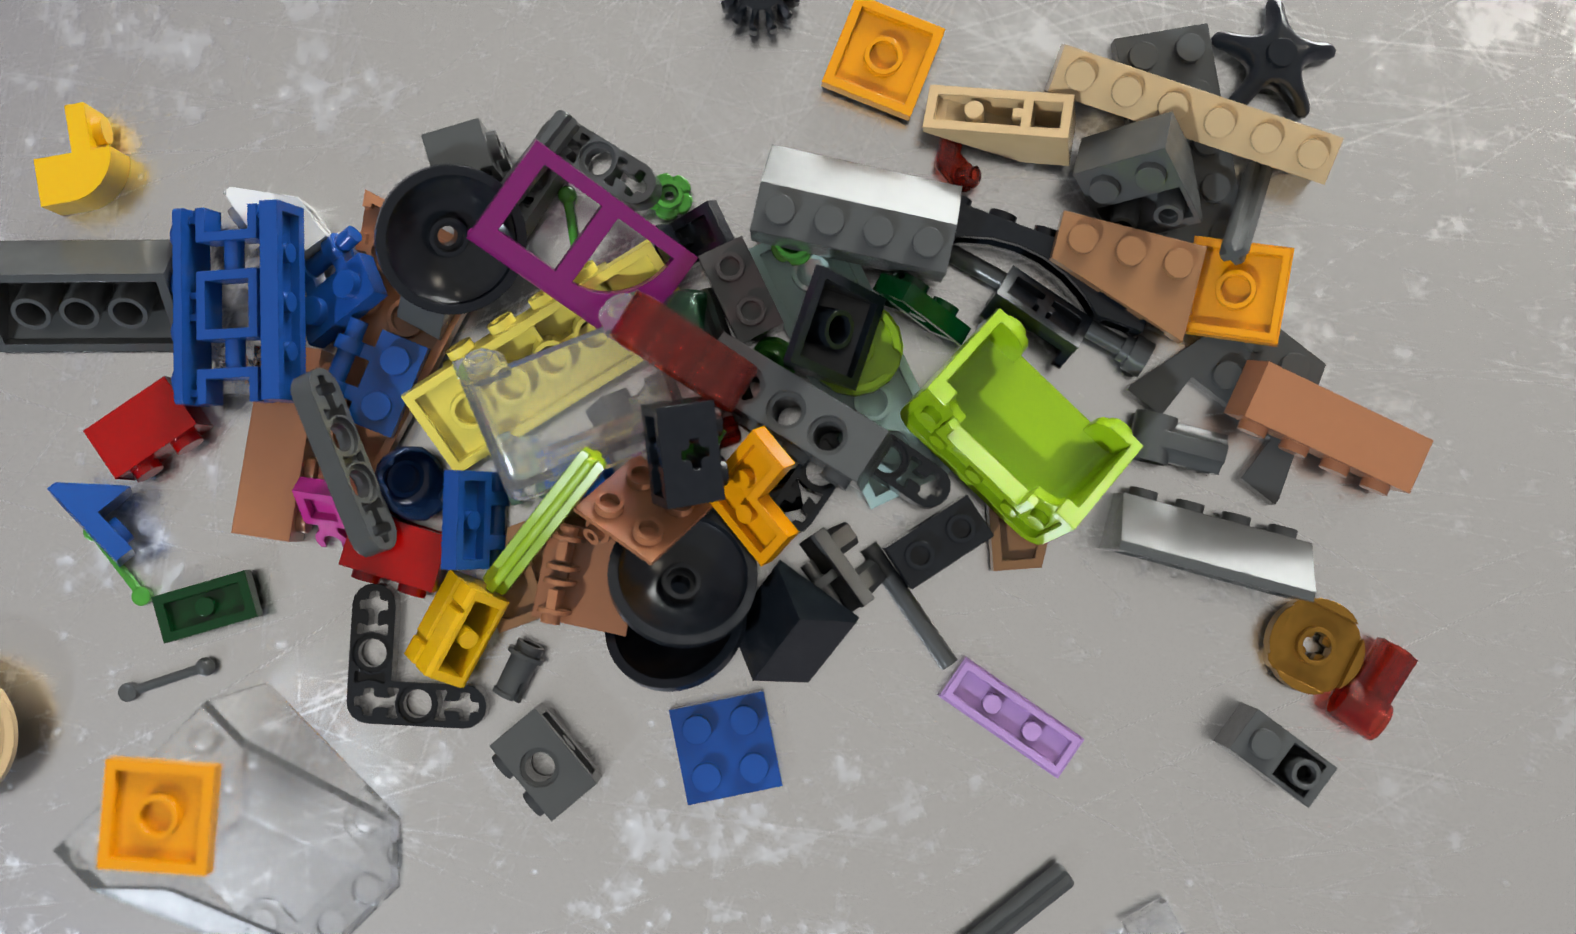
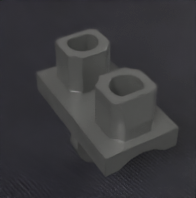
(834, 573)

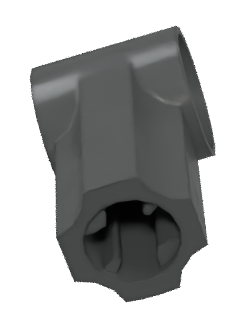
(1177, 443)

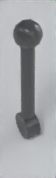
(131, 690)

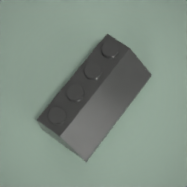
(856, 213)
(86, 295)
(1210, 545)

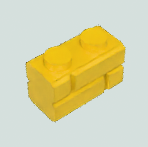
(456, 629)

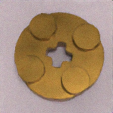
(1339, 635)

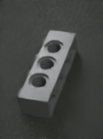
(863, 440)

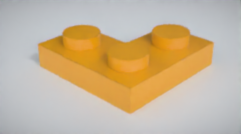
(747, 506)

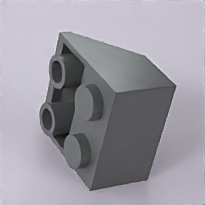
(1140, 175)

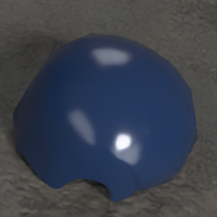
(411, 483)

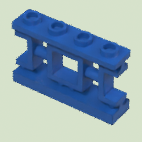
(274, 303)

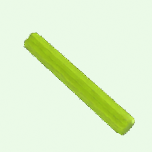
(544, 520)

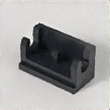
(1040, 313)

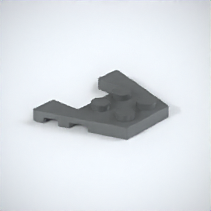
(1215, 369)

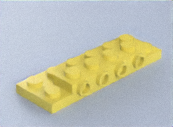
(439, 398)

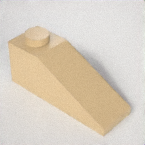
(1004, 122)

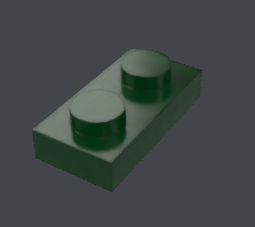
(207, 606)

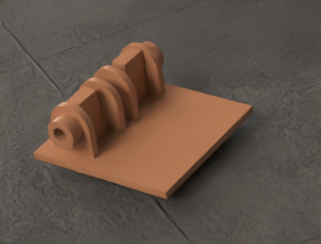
(625, 512)
(575, 583)

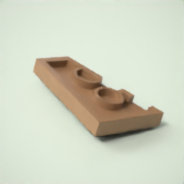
(1132, 266)

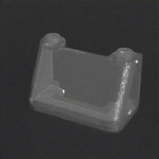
(560, 401)

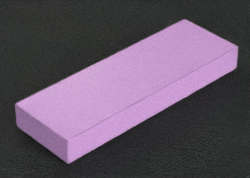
(1010, 717)

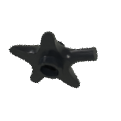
(1274, 59)

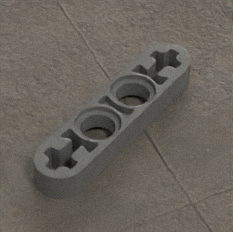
(325, 410)

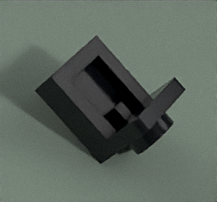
(698, 230)

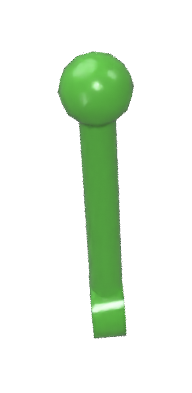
(567, 196)
(140, 595)

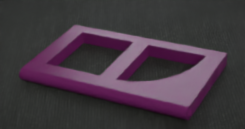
(559, 281)

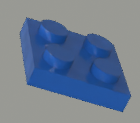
(725, 747)

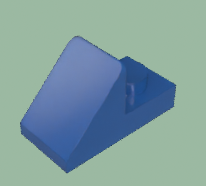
(89, 506)

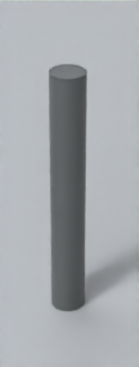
(911, 608)

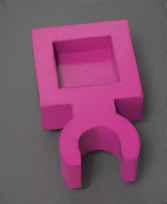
(319, 509)

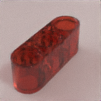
(683, 351)

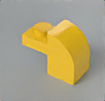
(88, 175)

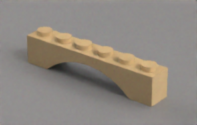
(1200, 114)

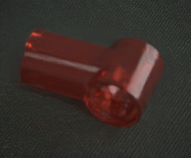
(1367, 699)

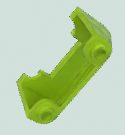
(1017, 434)

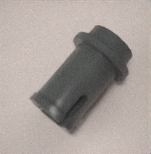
(519, 669)

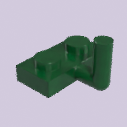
(910, 296)

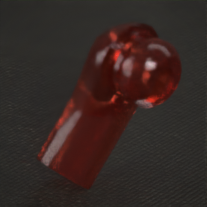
(955, 167)

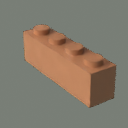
(1328, 427)
(272, 463)

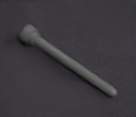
(1129, 351)

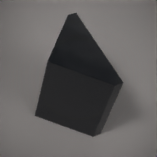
(834, 329)
(792, 628)

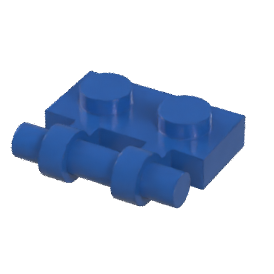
(346, 293)
(391, 371)
(472, 519)

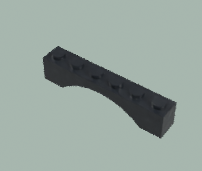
(1000, 231)

